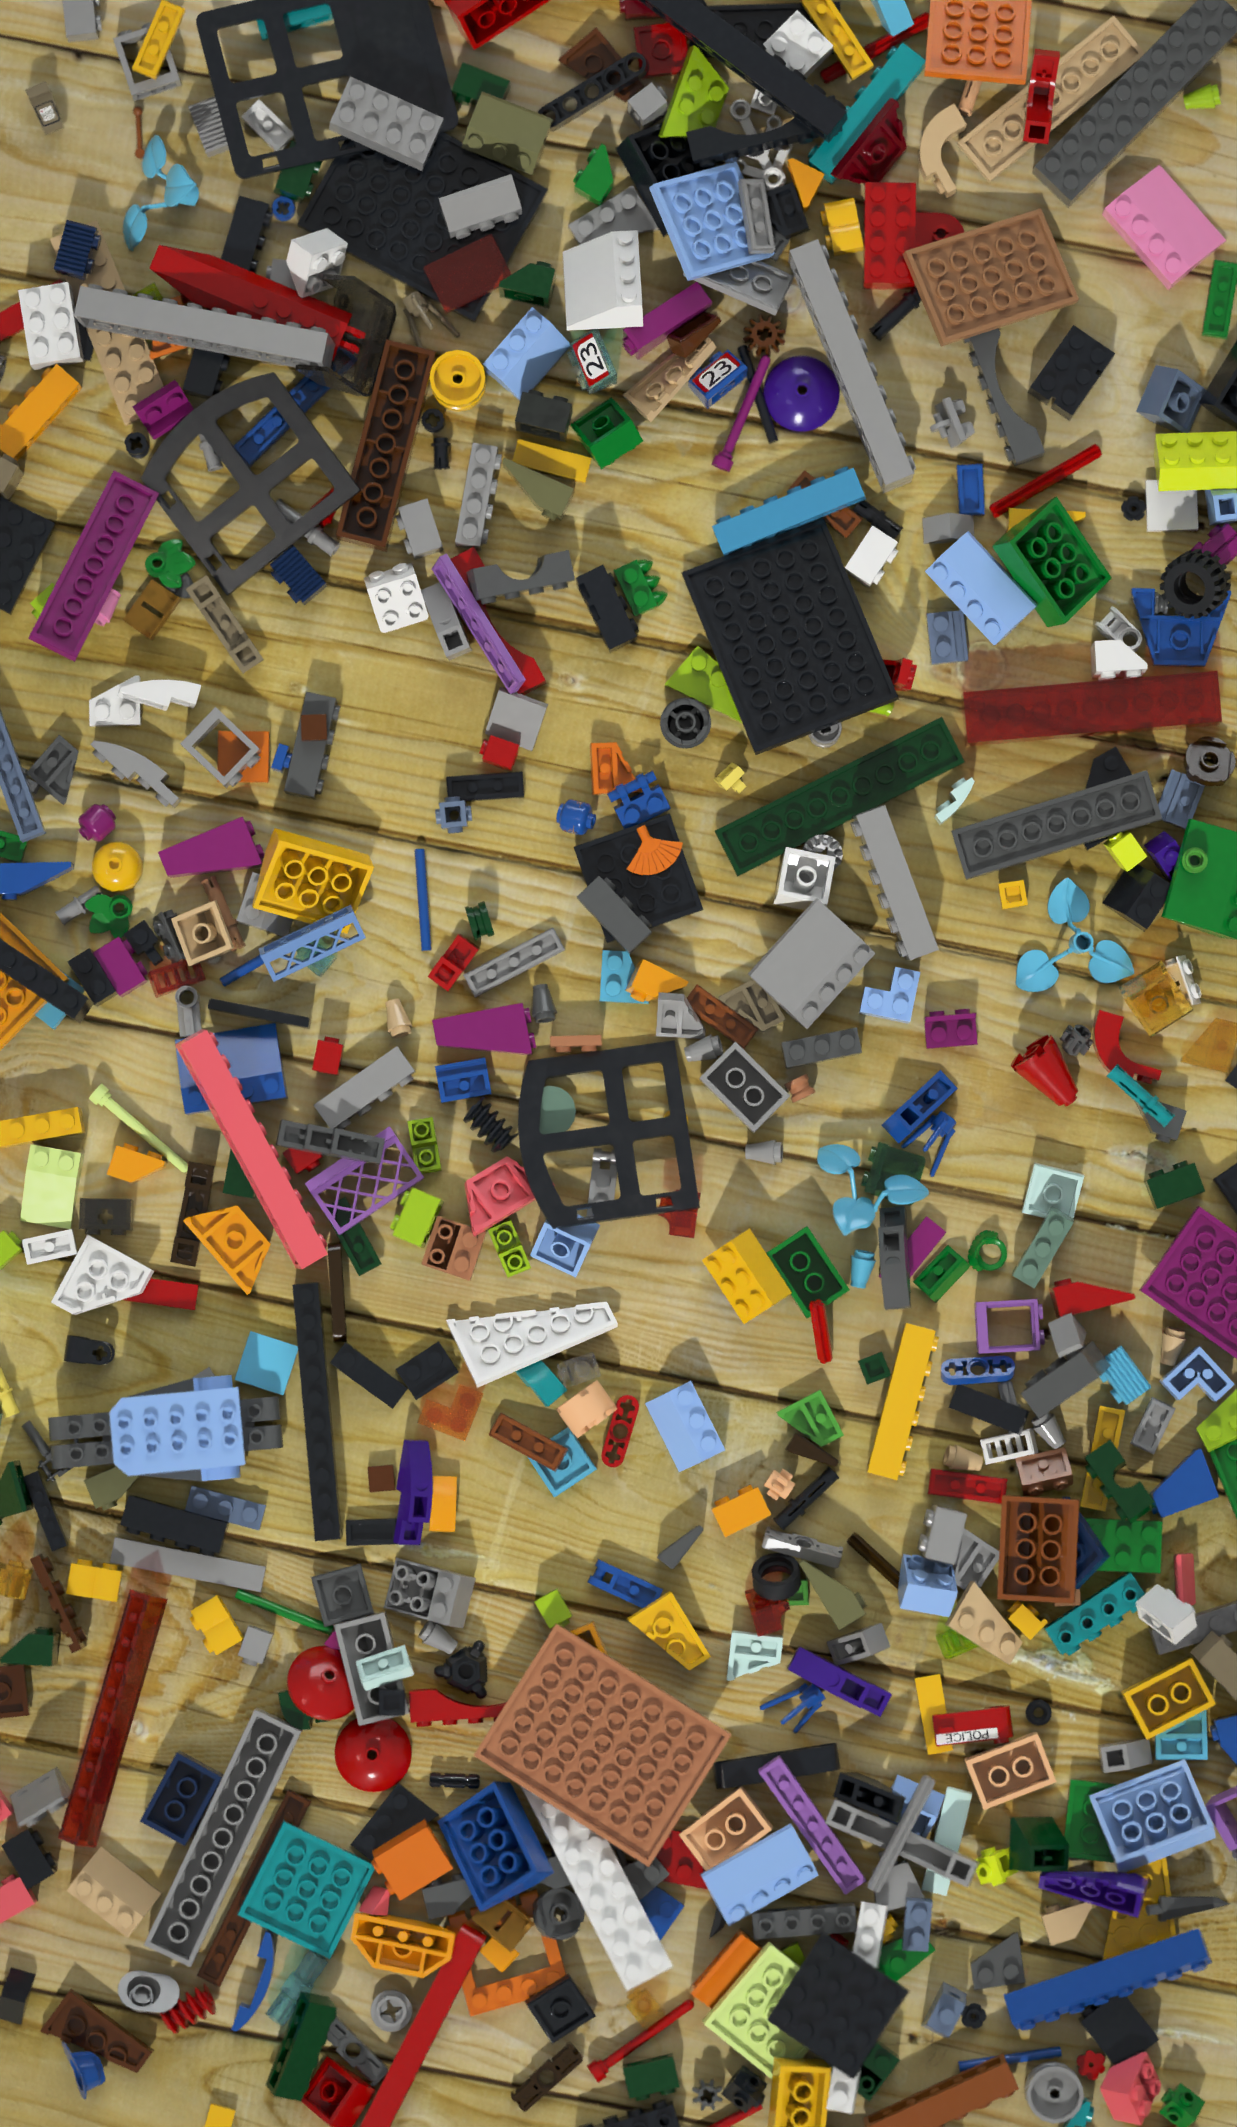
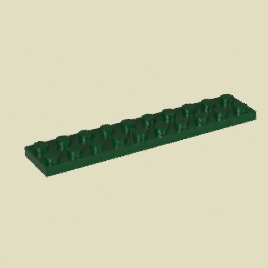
(839, 796)

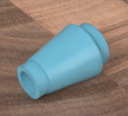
(861, 1267)

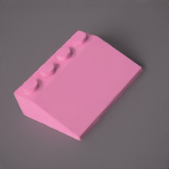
(1163, 226)

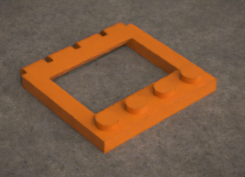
(516, 1988)

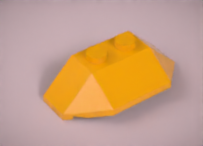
(402, 1943)

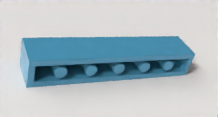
(789, 512)

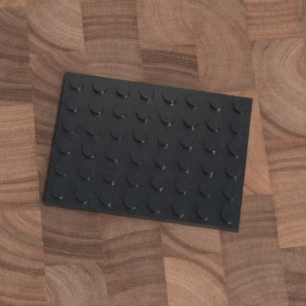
(395, 215)
(789, 636)

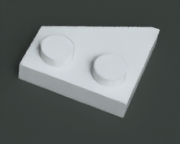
(112, 710)

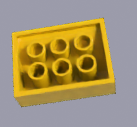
(310, 878)

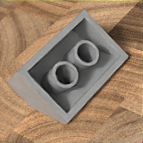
(481, 207)

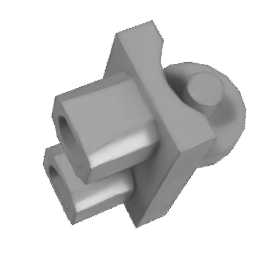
(949, 424)

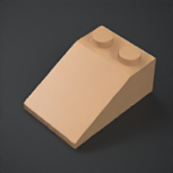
(726, 1829)

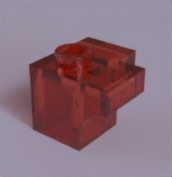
(681, 1222)
(766, 1612)

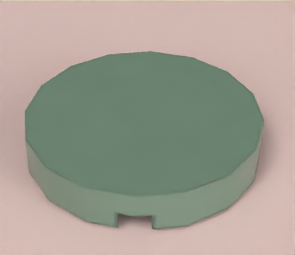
(556, 1110)

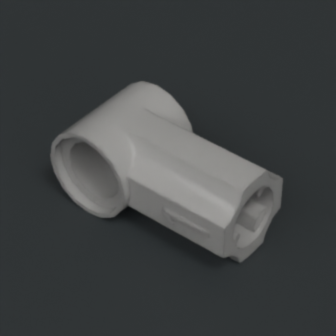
(188, 1015)

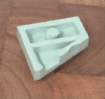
(751, 1653)

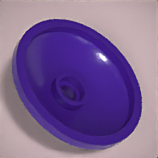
(796, 410)

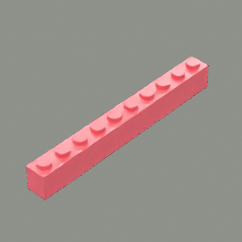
(251, 1148)

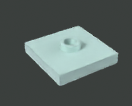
(1050, 1188)

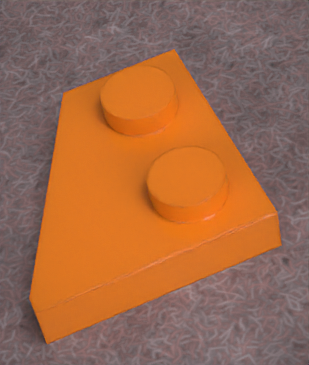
(608, 768)

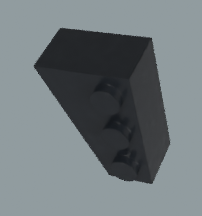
(607, 608)

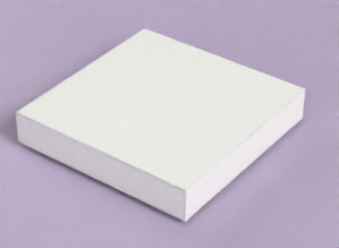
(1170, 509)

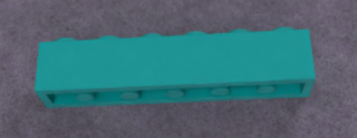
(886, 83)

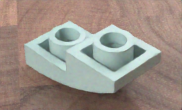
(959, 794)

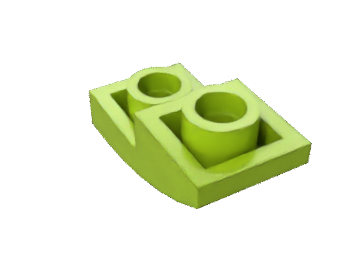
(424, 1145)
(509, 1247)

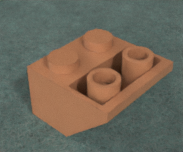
(453, 1248)

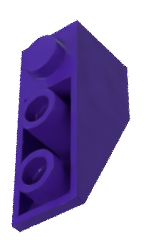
(1164, 853)

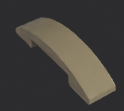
(224, 624)

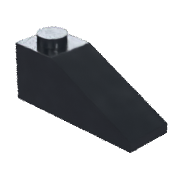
(368, 1375)
(869, 1795)

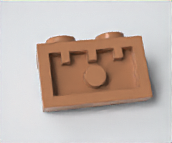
(1044, 1472)

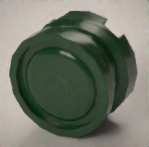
(479, 921)

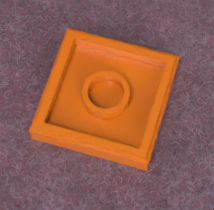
(232, 750)

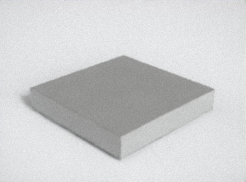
(516, 718)

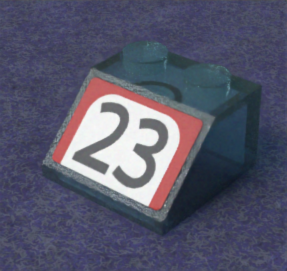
(592, 362)

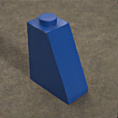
(1185, 1486)

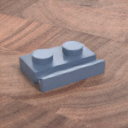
(947, 637)
(1179, 799)

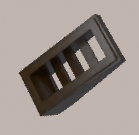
(803, 1447)

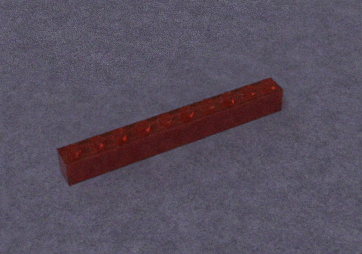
(112, 1718)

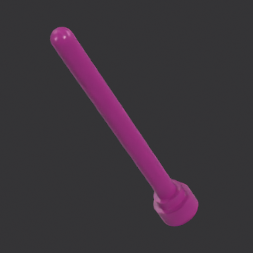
(724, 459)

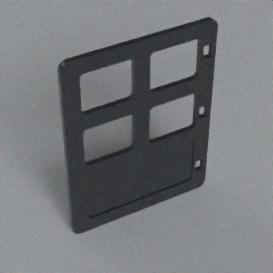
(380, 44)

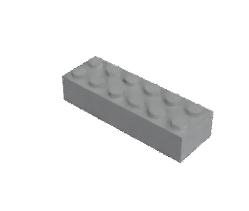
(895, 883)

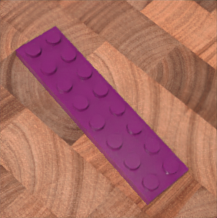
(93, 566)

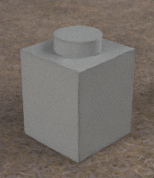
(255, 1645)

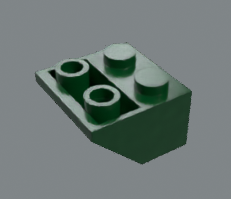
(1037, 1845)
(875, 2070)

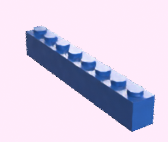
(1108, 1979)

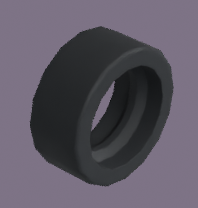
(773, 1563)

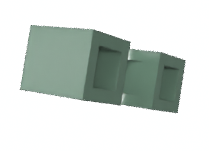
(1043, 1247)

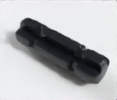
(454, 1780)

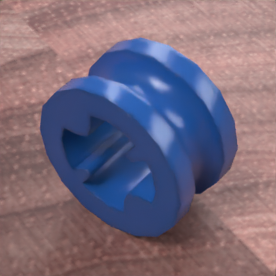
(275, 208)

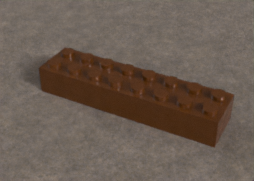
(386, 445)

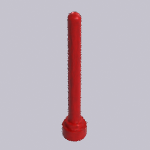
(601, 2068)

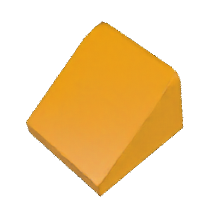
(498, 1955)

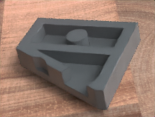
(999, 1965)

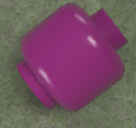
(96, 822)

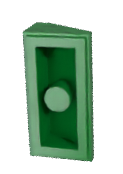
(941, 1273)

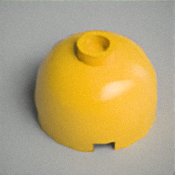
(117, 867)

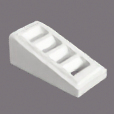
(1030, 1439)

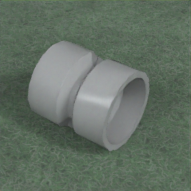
(826, 737)

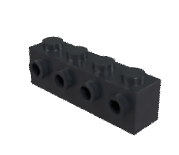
(660, 2115)

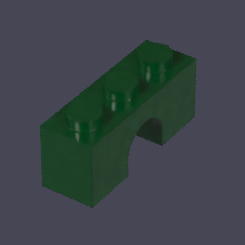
(1130, 1501)

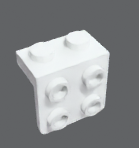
(396, 597)

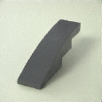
(330, 1141)

